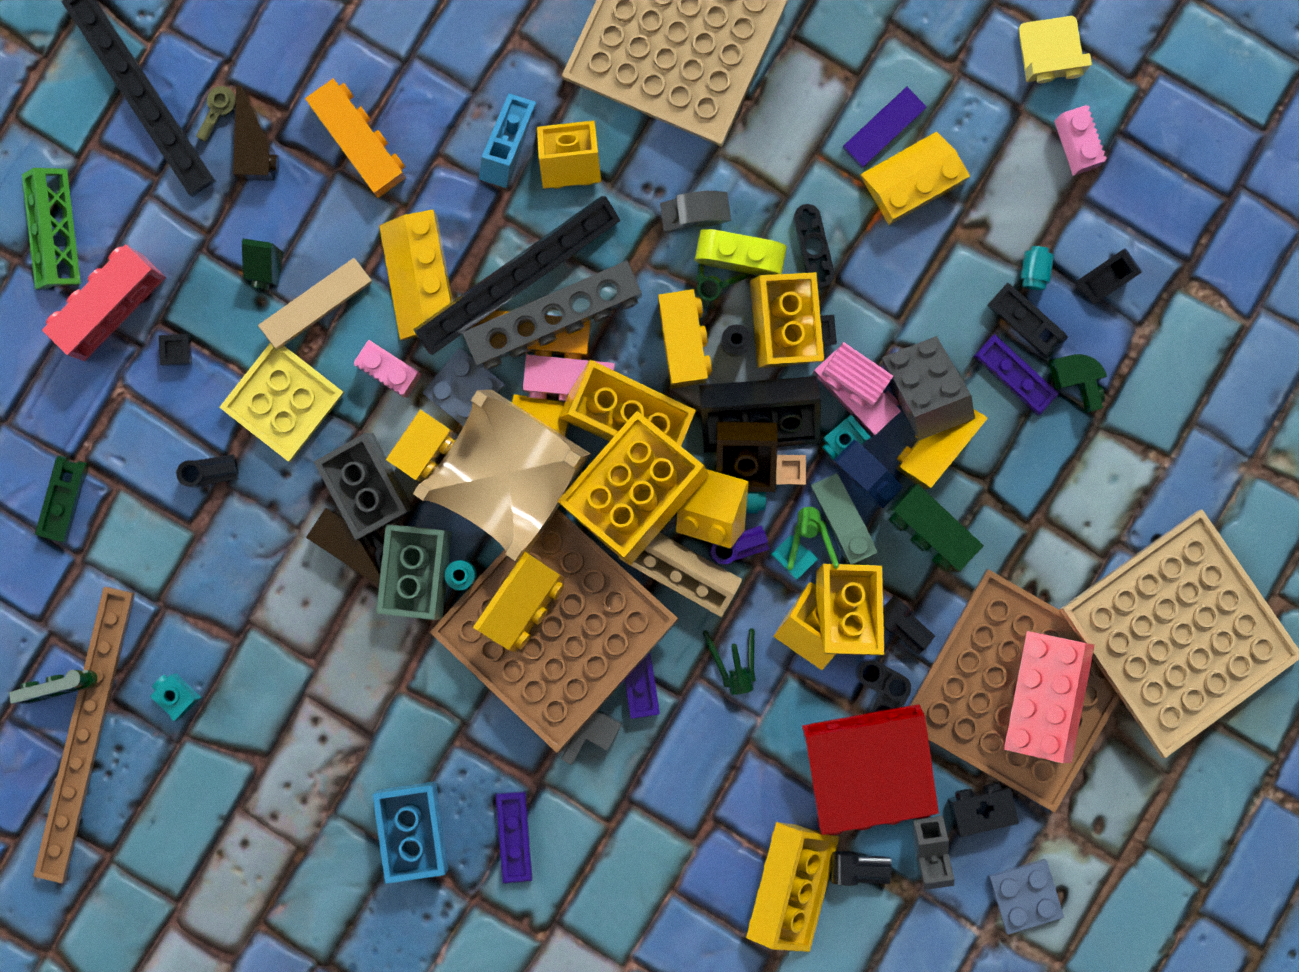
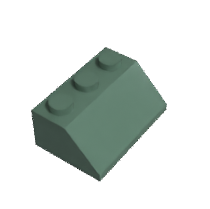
(414, 572)

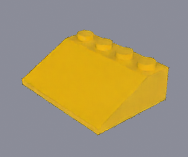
(633, 487)

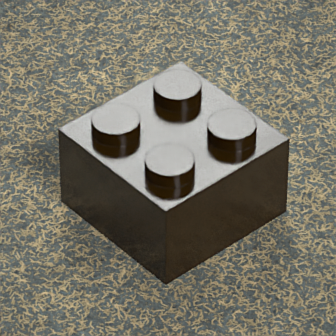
(748, 453)

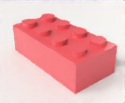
(103, 302)
(1049, 697)

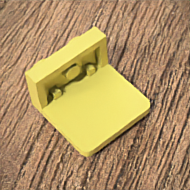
(1052, 50)

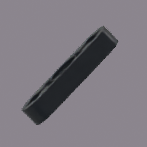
(806, 256)

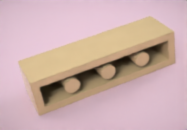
(688, 573)

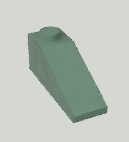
(843, 519)

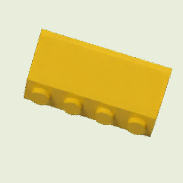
(415, 269)
(606, 400)
(792, 888)

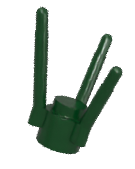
(712, 287)
(739, 679)

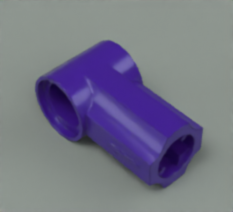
(749, 543)

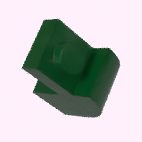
(1080, 371)

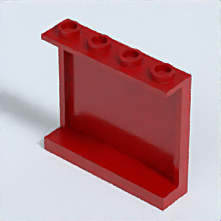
(871, 769)

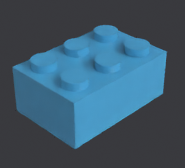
(410, 832)

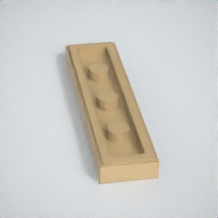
(315, 304)

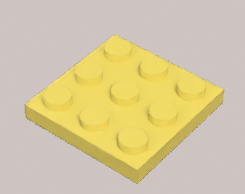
(282, 400)

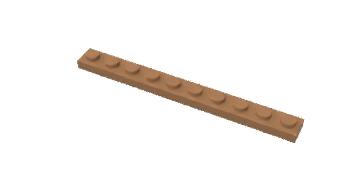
(84, 736)

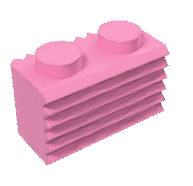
(1080, 140)
(387, 369)
(856, 375)

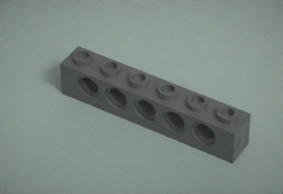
(618, 277)

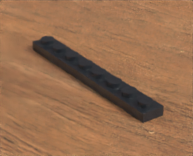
(140, 94)
(516, 275)

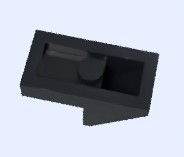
(1109, 276)

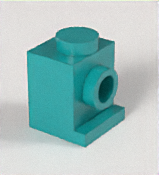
(849, 427)
(184, 695)

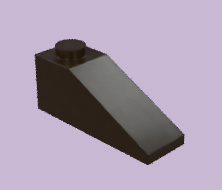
(252, 148)
(335, 537)

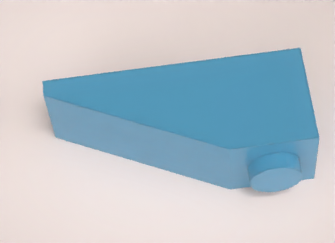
(506, 141)

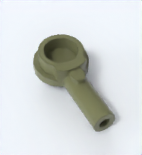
(221, 103)

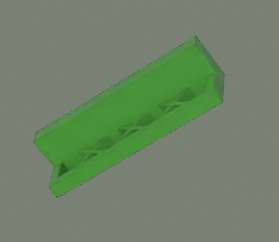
(41, 232)

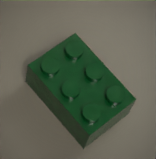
(933, 529)

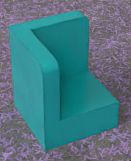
(803, 561)

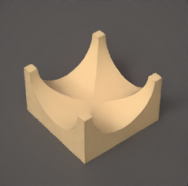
(505, 472)

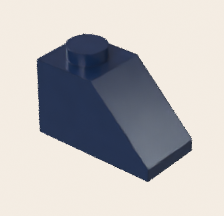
(868, 474)

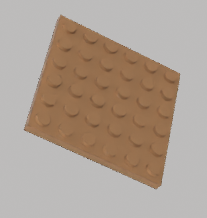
(579, 650)
(974, 684)

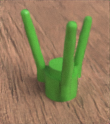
(808, 526)

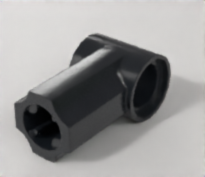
(210, 471)
(900, 621)
(851, 868)

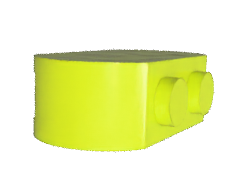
(740, 252)

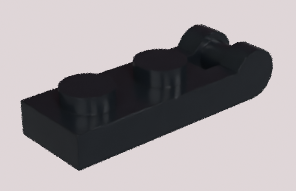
(1027, 320)

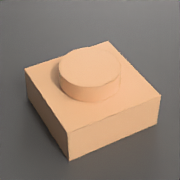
(791, 470)

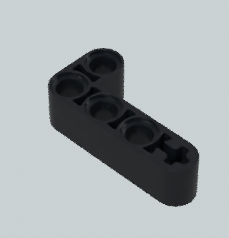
(881, 686)

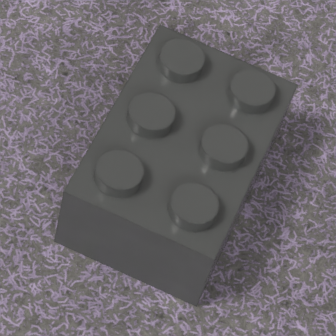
(928, 388)

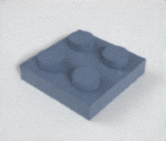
(458, 383)
(1026, 896)

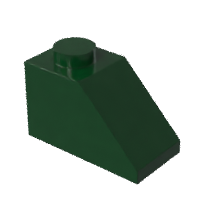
(261, 263)

